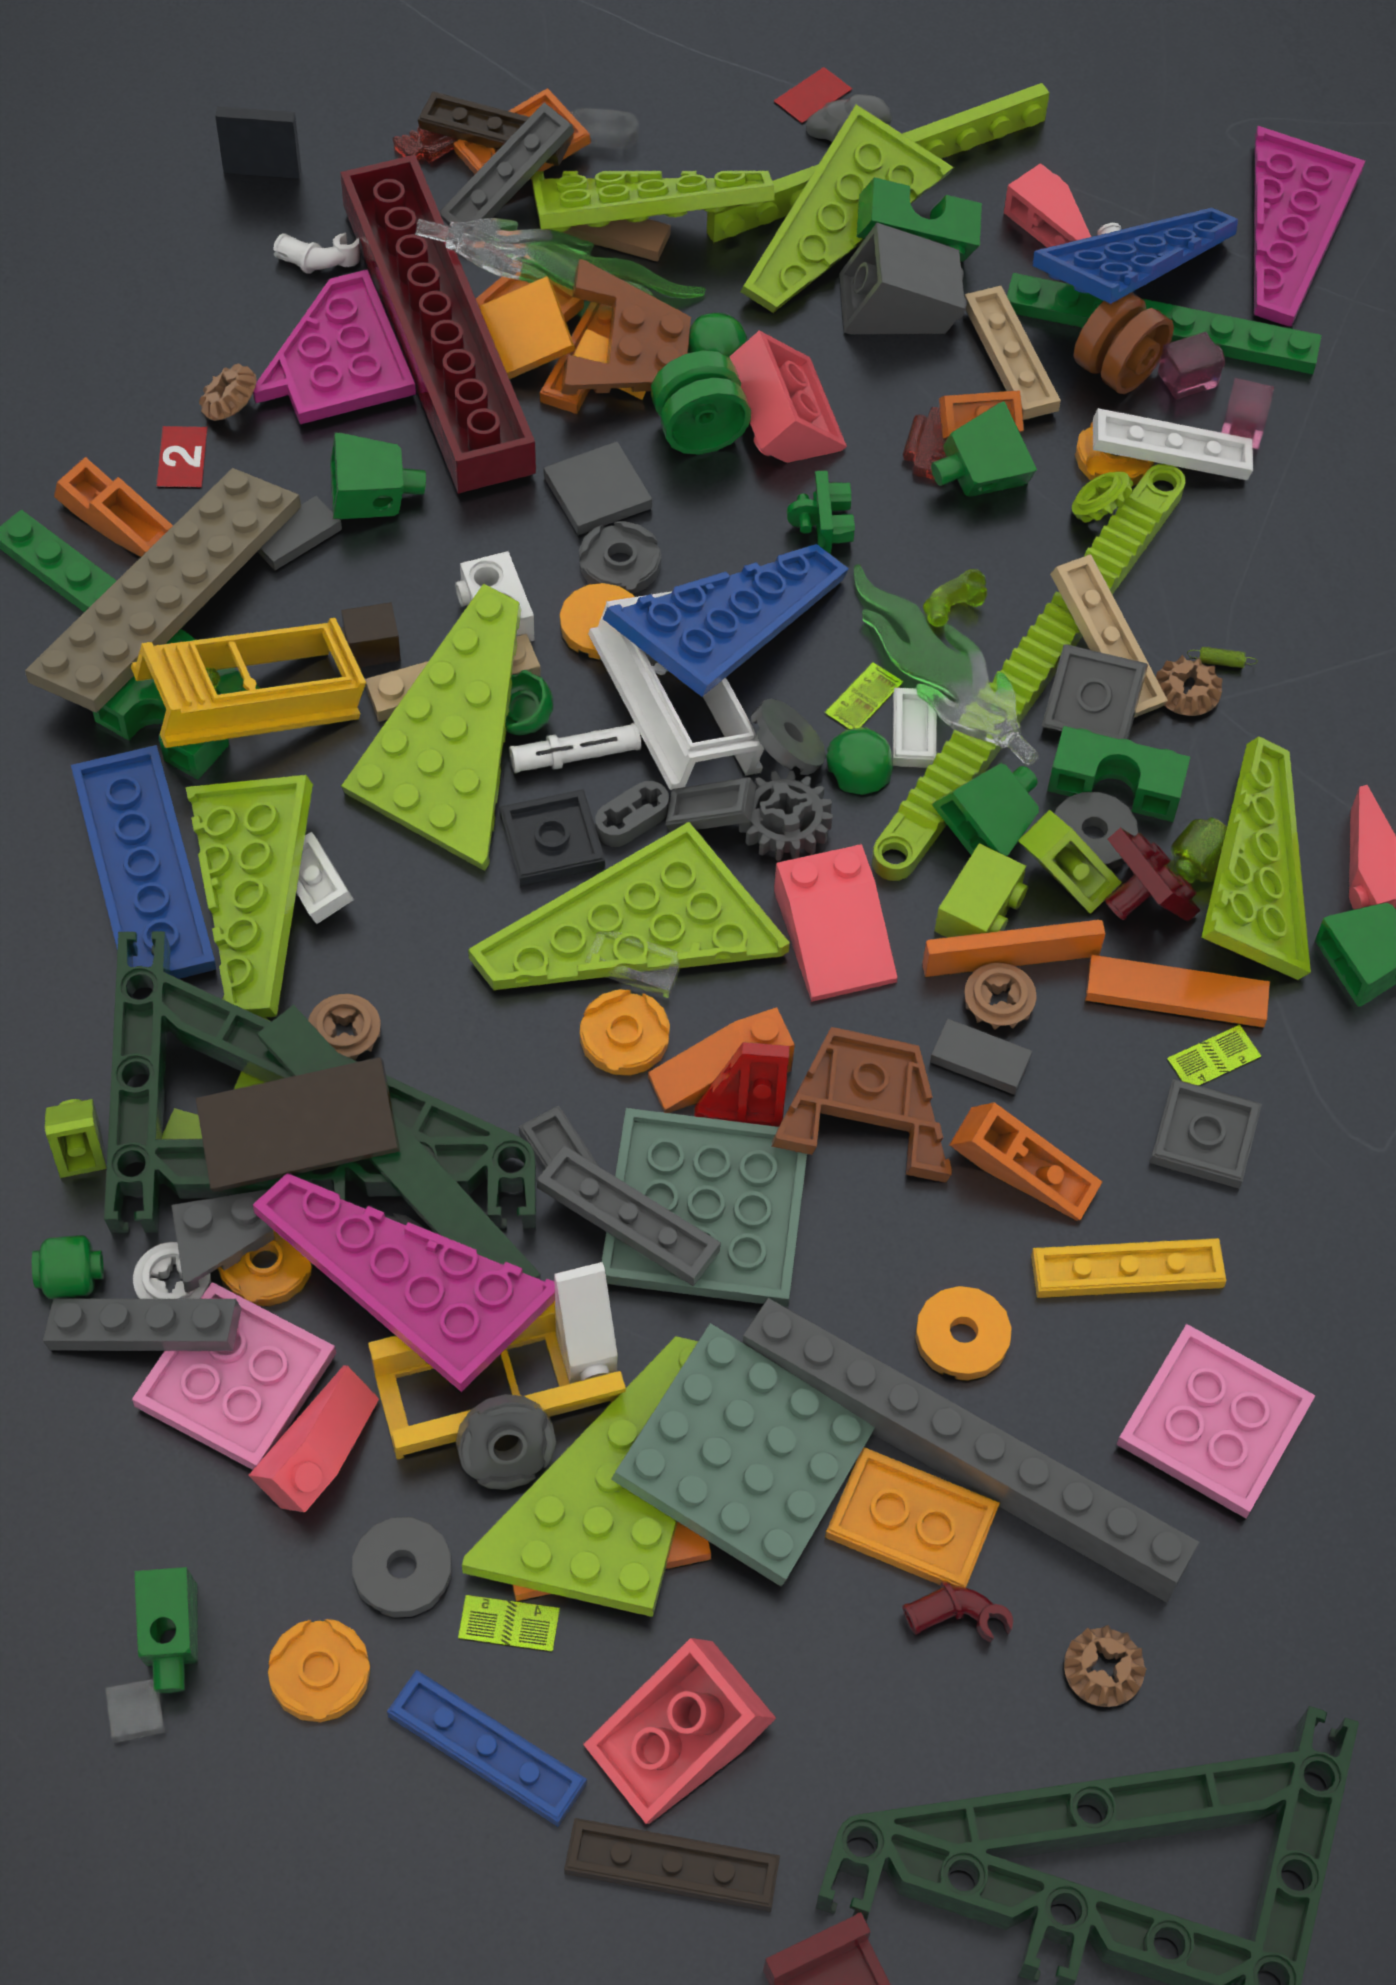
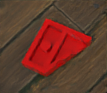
(749, 1086)

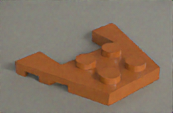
(641, 337)
(873, 1084)

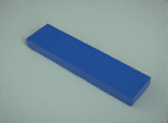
(487, 1748)

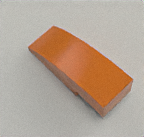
(111, 507)

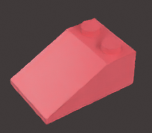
(835, 922)
(679, 1729)

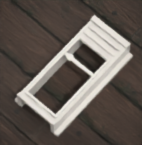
(657, 717)

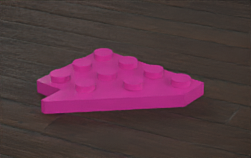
(339, 355)

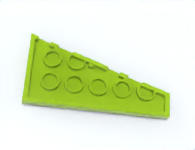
(642, 194)
(825, 215)
(1259, 879)

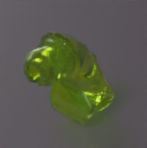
(966, 588)

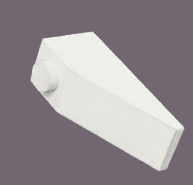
(585, 1323)

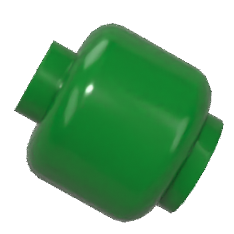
(66, 1267)

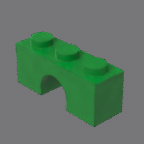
(951, 222)
(141, 705)
(1150, 772)

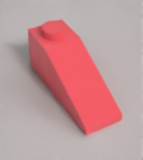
(1045, 208)
(1371, 853)
(316, 1443)

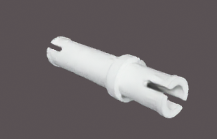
(525, 756)

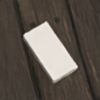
(912, 730)

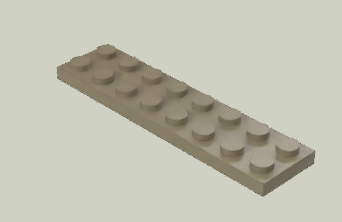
(163, 589)

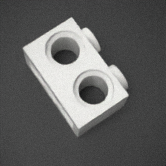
(501, 575)

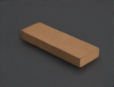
(635, 238)

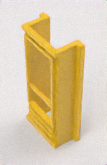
(200, 715)
(395, 1359)

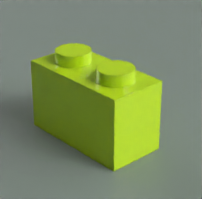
(982, 895)

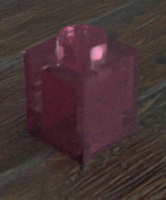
(1191, 365)
(1248, 410)

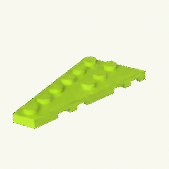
(250, 874)

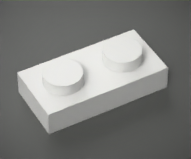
(319, 882)

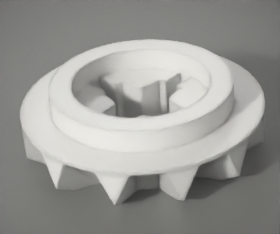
(157, 1265)

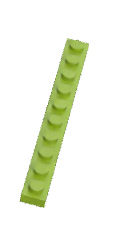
(940, 138)

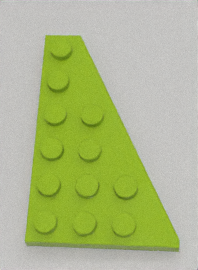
(444, 742)
(662, 894)

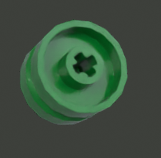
(700, 402)

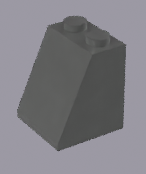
(901, 285)

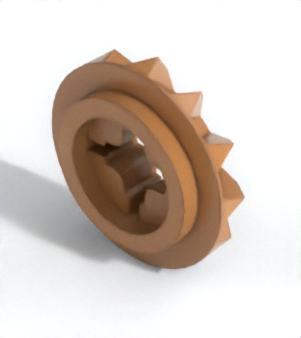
(228, 392)
(1203, 694)
(995, 979)
(343, 1010)
(1098, 1687)

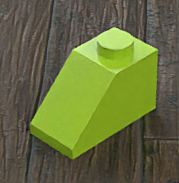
(1069, 861)
(75, 1137)

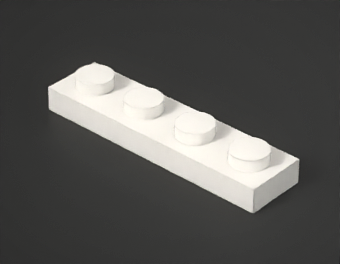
(1172, 444)

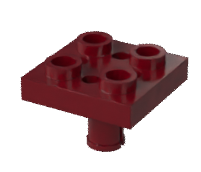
(1149, 878)

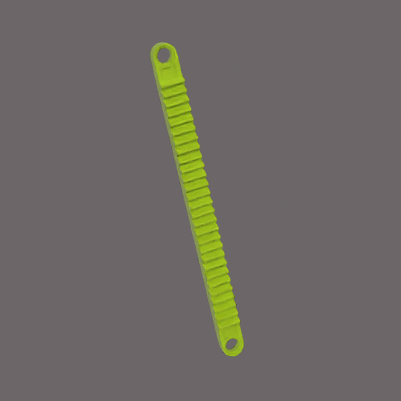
(1028, 670)

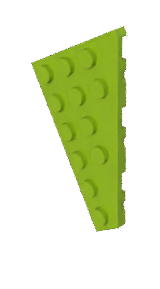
(579, 1528)

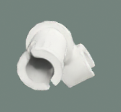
(313, 257)

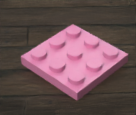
(242, 1396)
(1216, 1420)

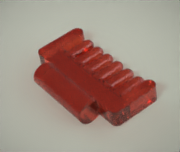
(429, 146)
(925, 442)

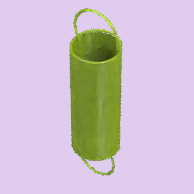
(1222, 657)

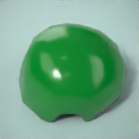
(716, 333)
(529, 704)
(860, 760)

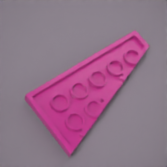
(1296, 213)
(418, 1284)

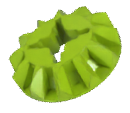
(1102, 496)

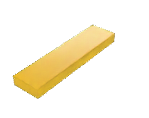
(1128, 1268)

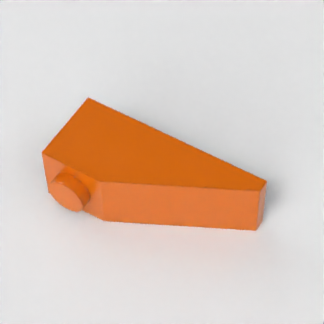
(689, 1074)
(1024, 1160)

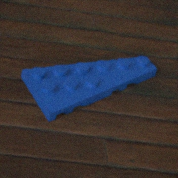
(724, 619)

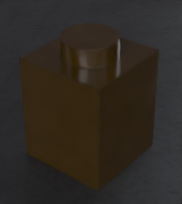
(372, 634)

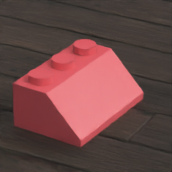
(786, 401)

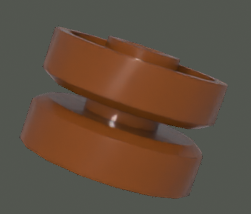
(1123, 342)

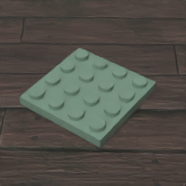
(726, 1185)
(744, 1454)

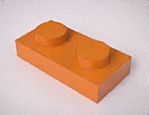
(961, 409)

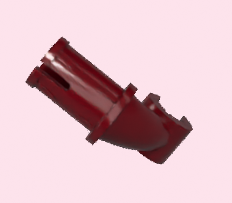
(955, 1601)

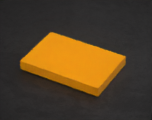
(912, 1519)

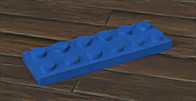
(143, 858)

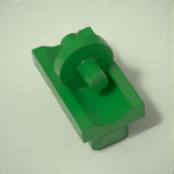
(827, 498)

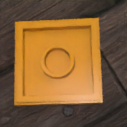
(528, 327)

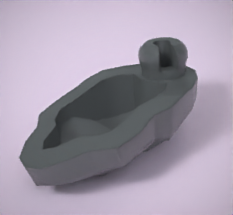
(830, 119)

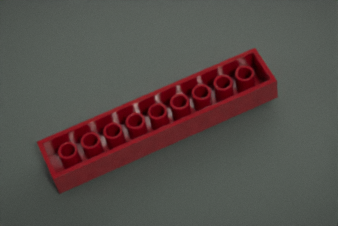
(438, 326)

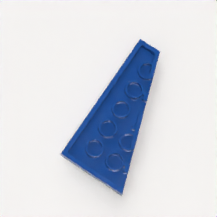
(1132, 257)

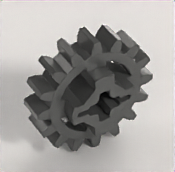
(783, 812)

